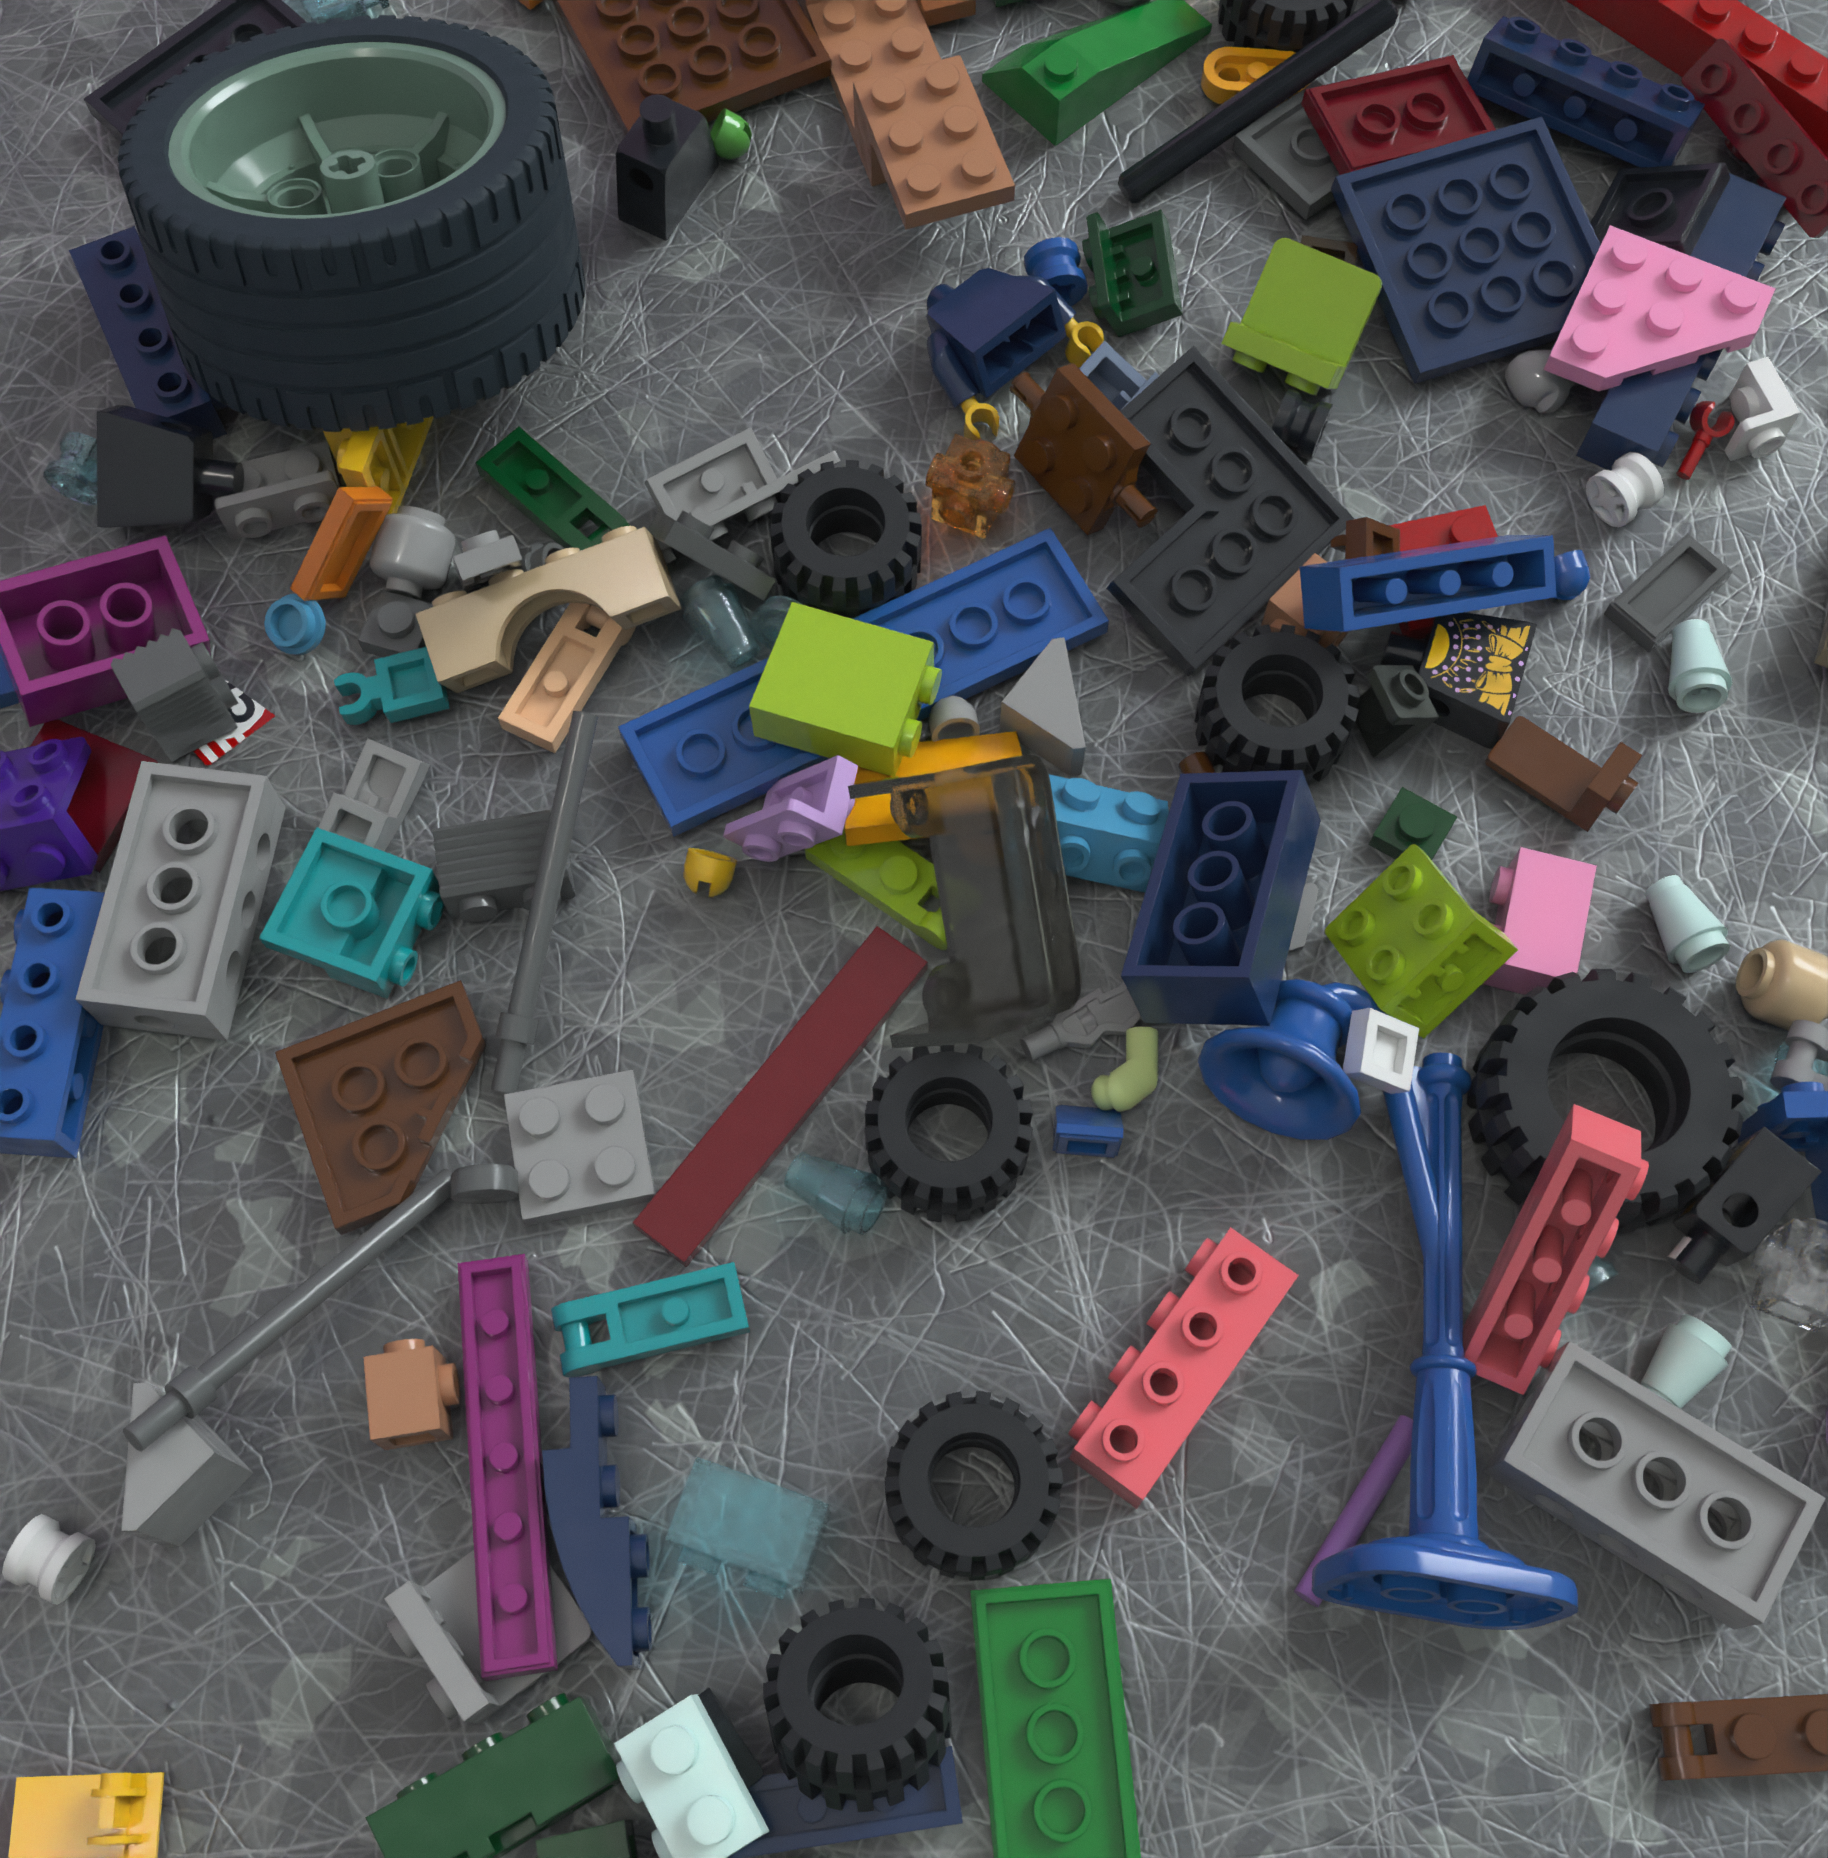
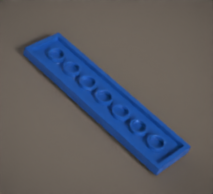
(984, 629)

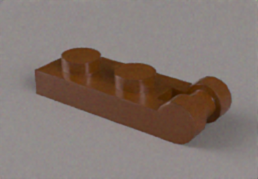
(1744, 1736)

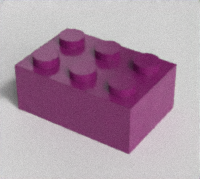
(77, 616)

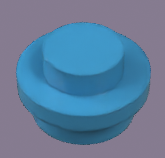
(295, 624)

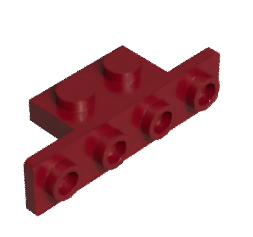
(1763, 133)

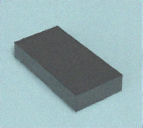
(1668, 592)

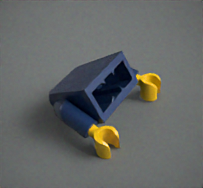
(993, 332)

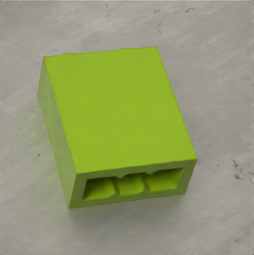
(845, 689)

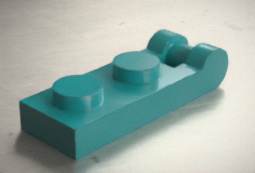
(651, 1319)

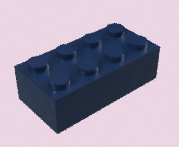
(1222, 899)

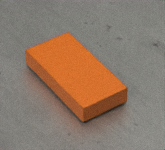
(341, 543)

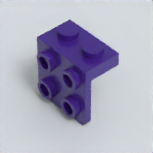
(35, 829)

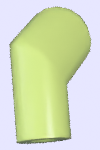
(1132, 1079)

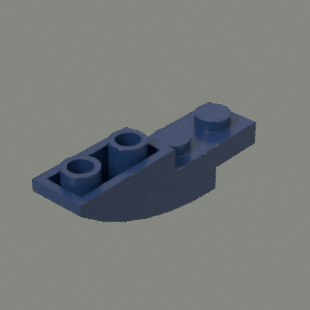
(596, 1551)

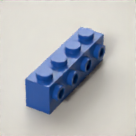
(44, 1033)

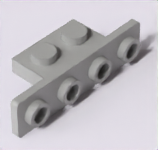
(723, 484)

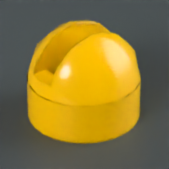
(709, 868)

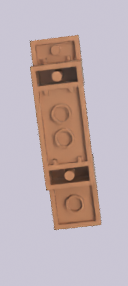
(910, 110)

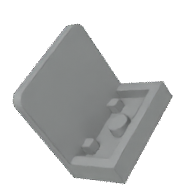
(443, 1628)

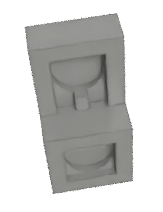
(375, 796)

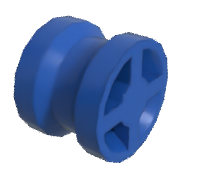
(1058, 263)

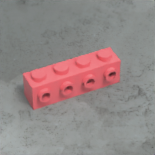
(1552, 1246)
(1181, 1367)

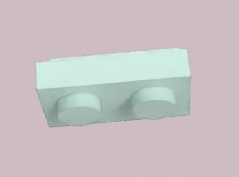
(688, 1785)

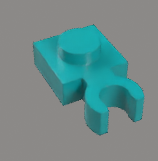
(402, 688)

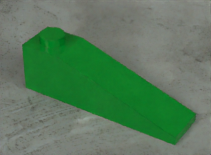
(1086, 69)

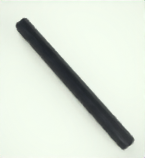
(1257, 99)

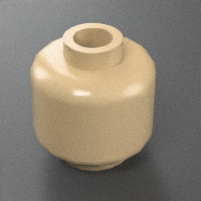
(1784, 984)

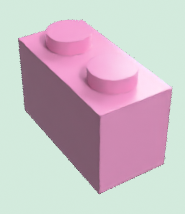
(1543, 914)

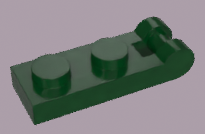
(547, 491)

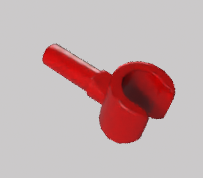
(1703, 435)

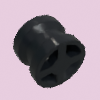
(1301, 423)

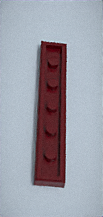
(780, 1096)

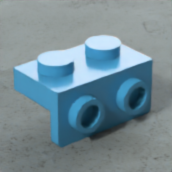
(1108, 832)

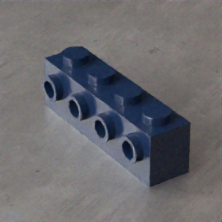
(1583, 94)
(139, 333)

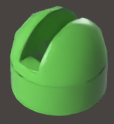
(730, 135)

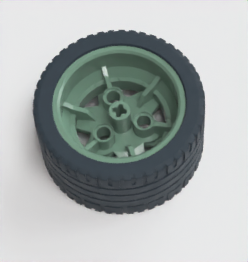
(357, 220)

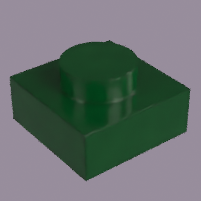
(1412, 822)

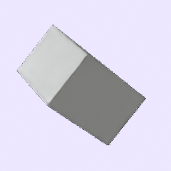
(1046, 710)

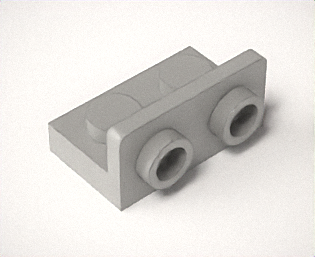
(281, 491)

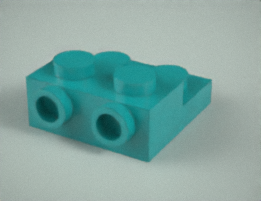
(355, 913)

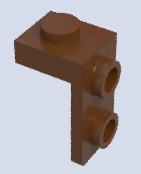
(1561, 774)

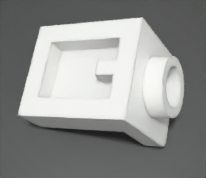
(1762, 409)

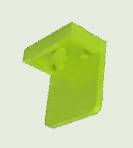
(1304, 316)

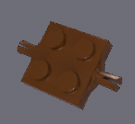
(1082, 449)

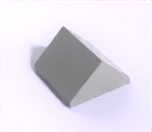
(177, 1477)

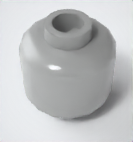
(413, 551)

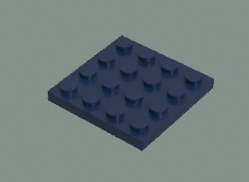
(1471, 246)

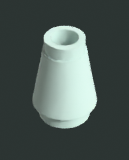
(1697, 668)
(1686, 925)
(1686, 1360)

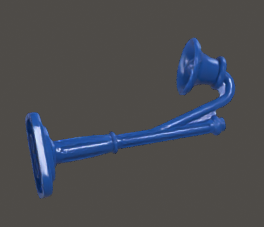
(1293, 1087)

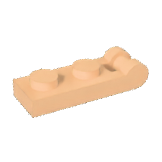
(563, 676)

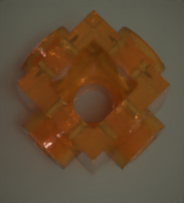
(970, 485)

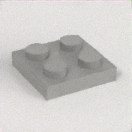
(579, 1147)

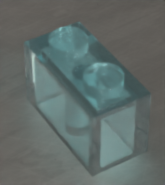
(747, 1527)

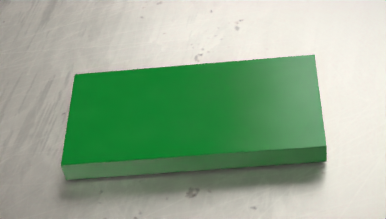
(1054, 1722)

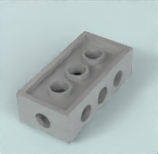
(182, 901)
(1696, 1469)

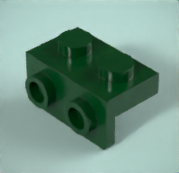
(1132, 272)

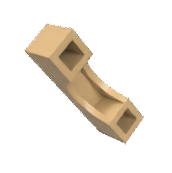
(477, 632)

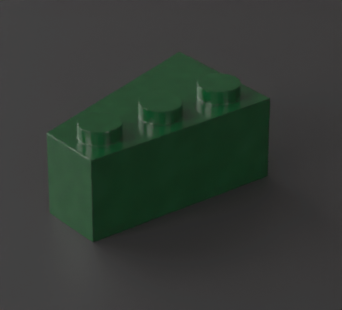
(503, 1788)

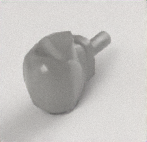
(1535, 386)

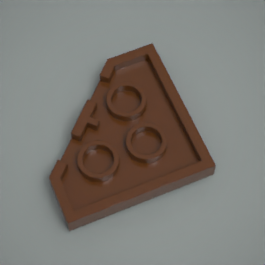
(380, 1098)

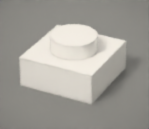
(1380, 1051)

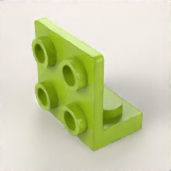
(1417, 942)

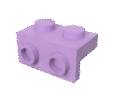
(798, 812)

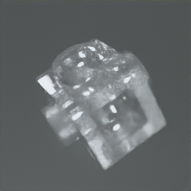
(1794, 1274)

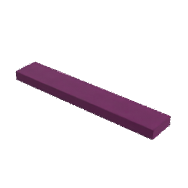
(506, 1470)

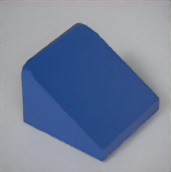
(1087, 1131)

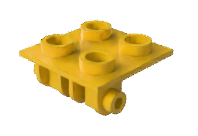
(87, 1816)

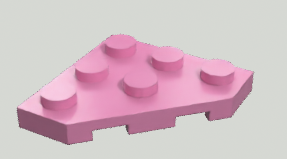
(1652, 313)

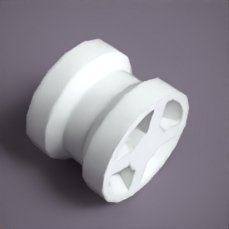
(1627, 487)
(48, 1559)

